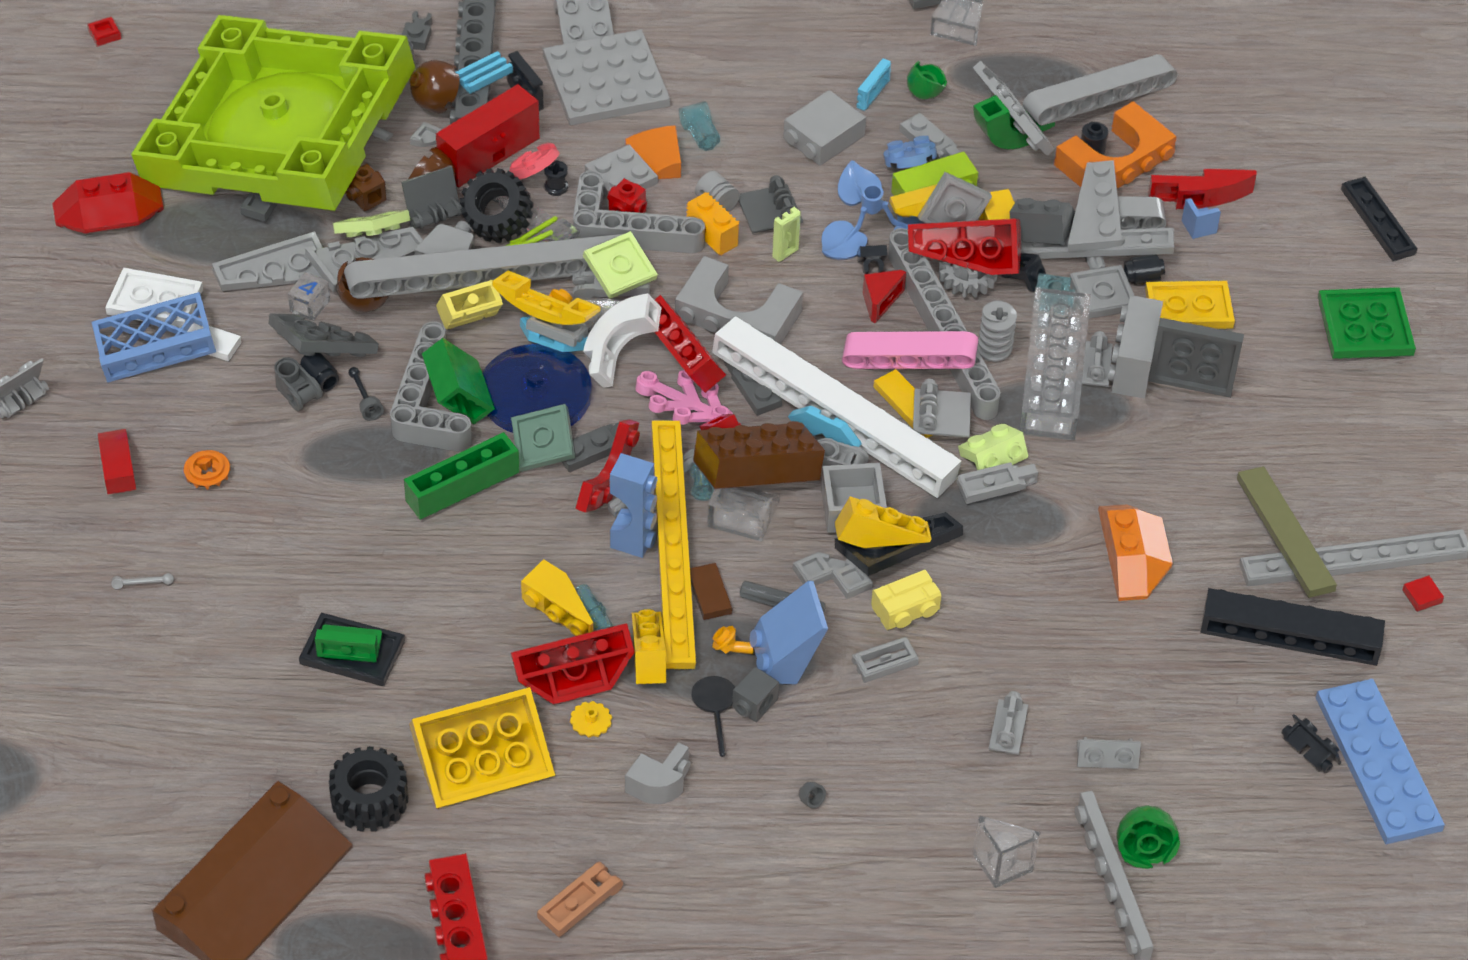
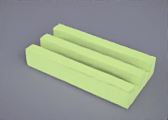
(786, 231)

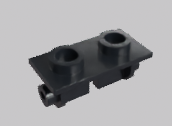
(1321, 751)

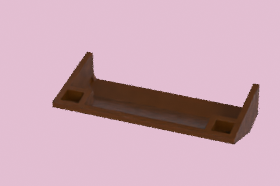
(251, 878)

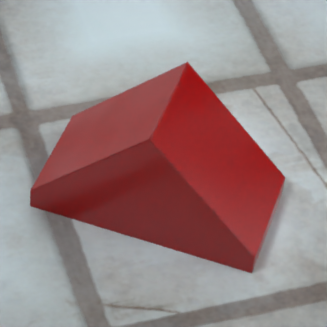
(882, 290)

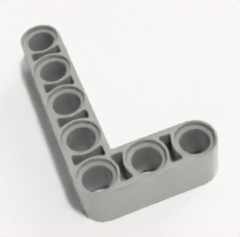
(650, 230)
(409, 416)

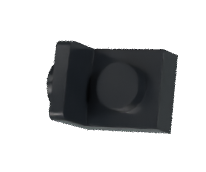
(1029, 270)

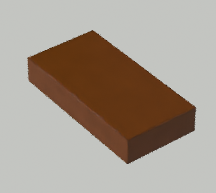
(710, 591)

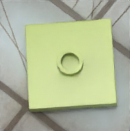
(620, 265)

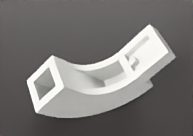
(614, 329)

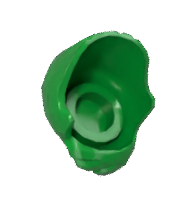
(926, 81)

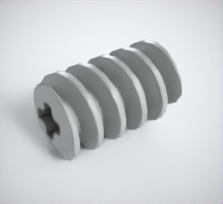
(997, 331)

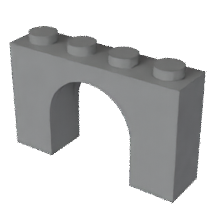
(699, 303)

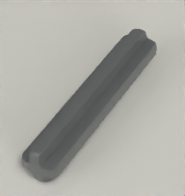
(765, 594)

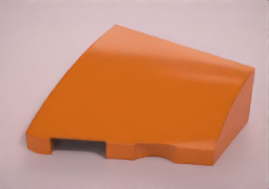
(659, 150)

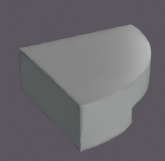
(424, 135)

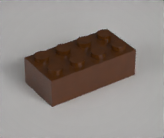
(758, 455)

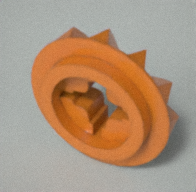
(202, 461)

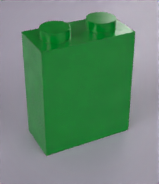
(457, 380)

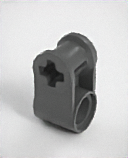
(295, 383)

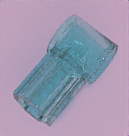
(698, 121)

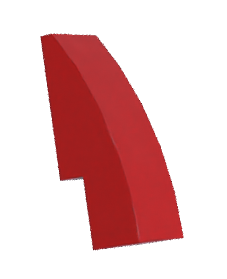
(116, 461)

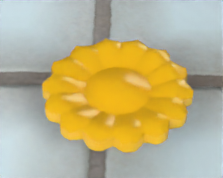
(590, 719)

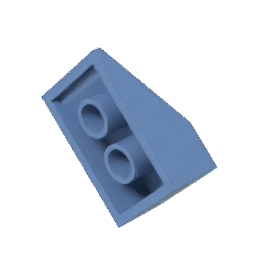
(789, 635)

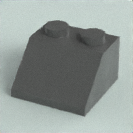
(1043, 220)

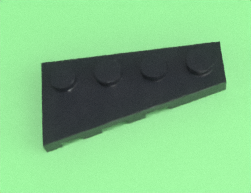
(872, 560)

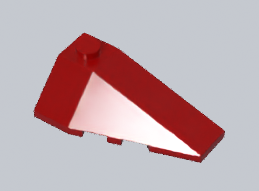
(976, 245)

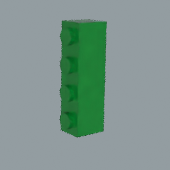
(461, 475)

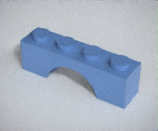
(634, 484)

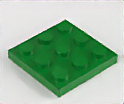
(1366, 323)

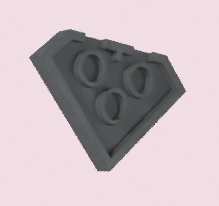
(323, 338)

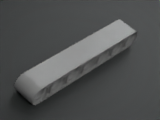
(1100, 89)

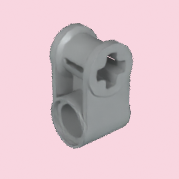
(842, 454)

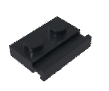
(525, 77)

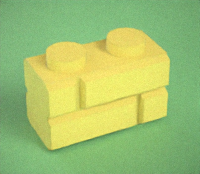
(469, 304)
(906, 600)

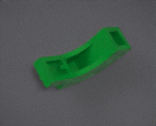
(997, 125)

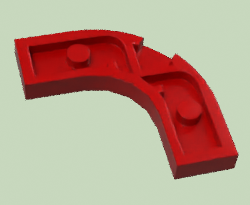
(596, 491)

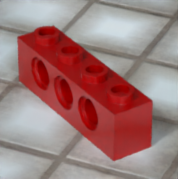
(687, 348)
(454, 874)

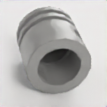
(719, 188)

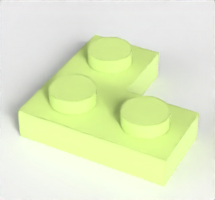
(373, 224)

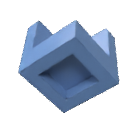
(1200, 221)

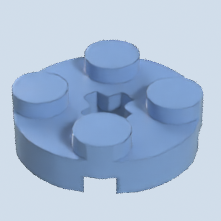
(910, 153)

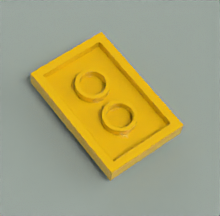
(1194, 302)

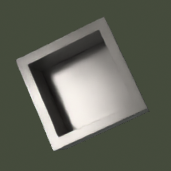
(852, 480)

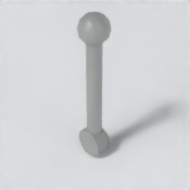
(117, 582)

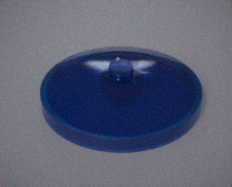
(536, 379)

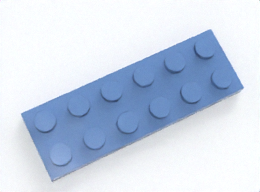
(1379, 761)

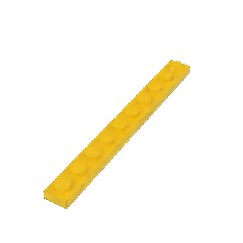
(673, 545)

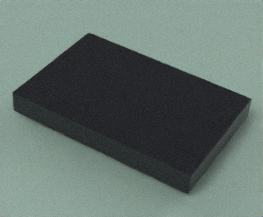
(364, 671)

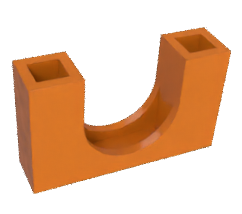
(1138, 129)

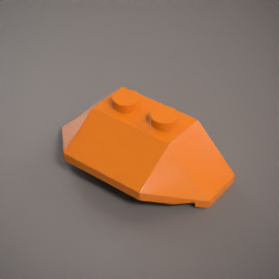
(1135, 550)

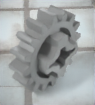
(965, 279)

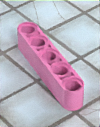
(910, 350)

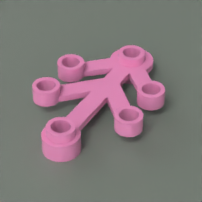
(648, 385)

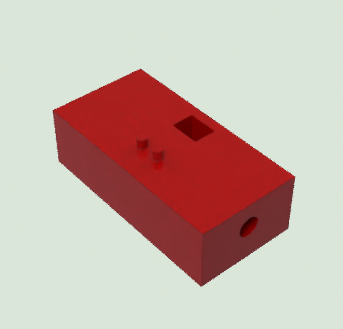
(490, 133)

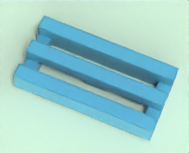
(481, 71)
(874, 84)

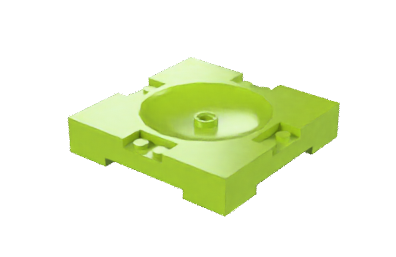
(275, 113)

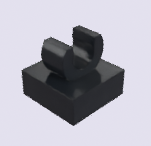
(872, 254)

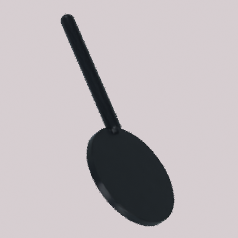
(714, 695)

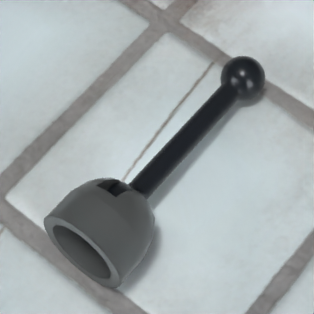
(367, 401)

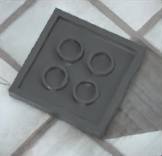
(1195, 357)

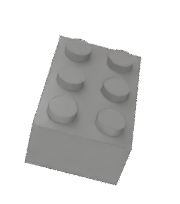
(1136, 346)

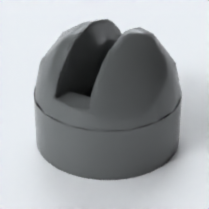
(816, 790)

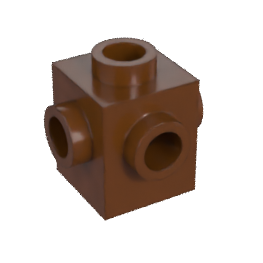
(367, 188)

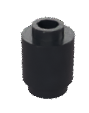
(1095, 135)
(1144, 269)
(321, 370)

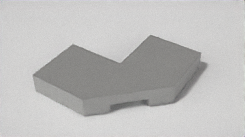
(821, 568)

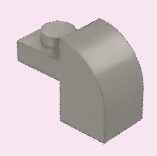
(656, 781)

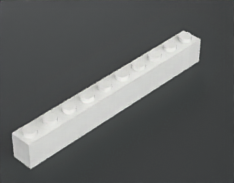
(807, 386)

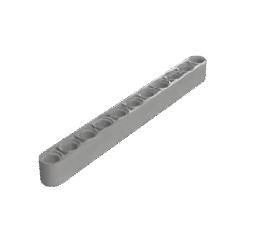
(468, 267)

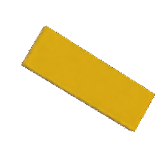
(898, 394)

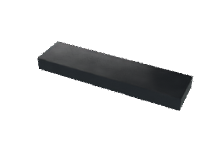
(1379, 219)

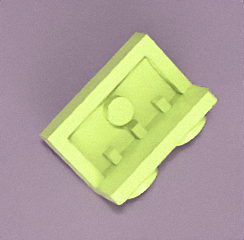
(995, 447)

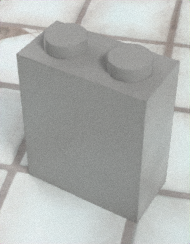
(824, 127)

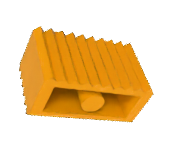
(720, 226)

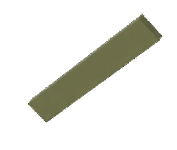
(1286, 532)

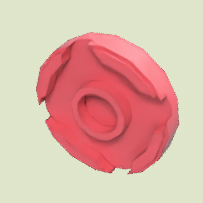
(532, 163)

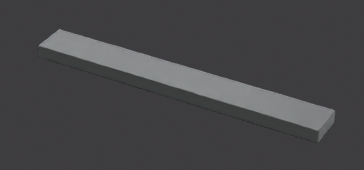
(1363, 556)

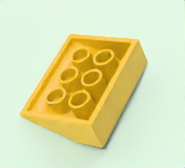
(482, 747)

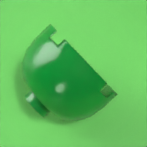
(1147, 837)

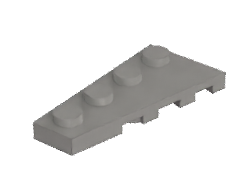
(1023, 122)
(1097, 211)

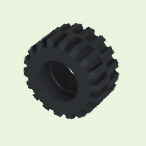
(485, 189)
(367, 768)

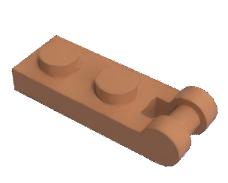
(579, 899)

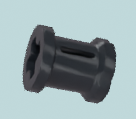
(556, 183)

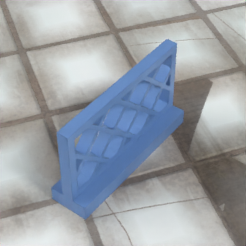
(156, 352)

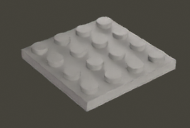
(606, 77)

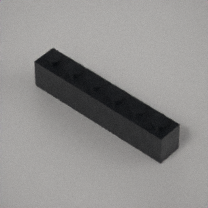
(1293, 626)

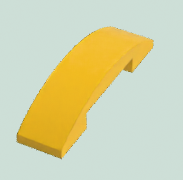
(518, 292)

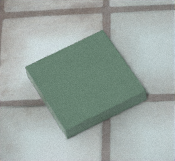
(543, 437)

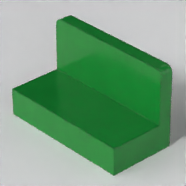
(348, 643)

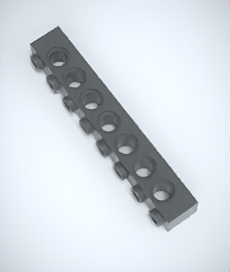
(473, 45)

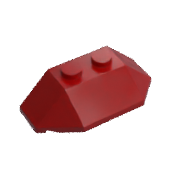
(107, 203)
(575, 664)

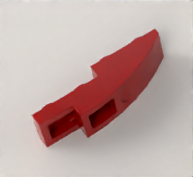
(1209, 190)

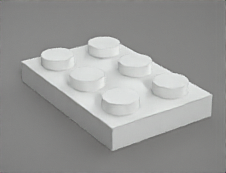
(141, 289)

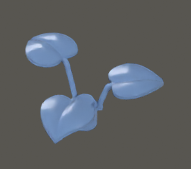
(857, 186)

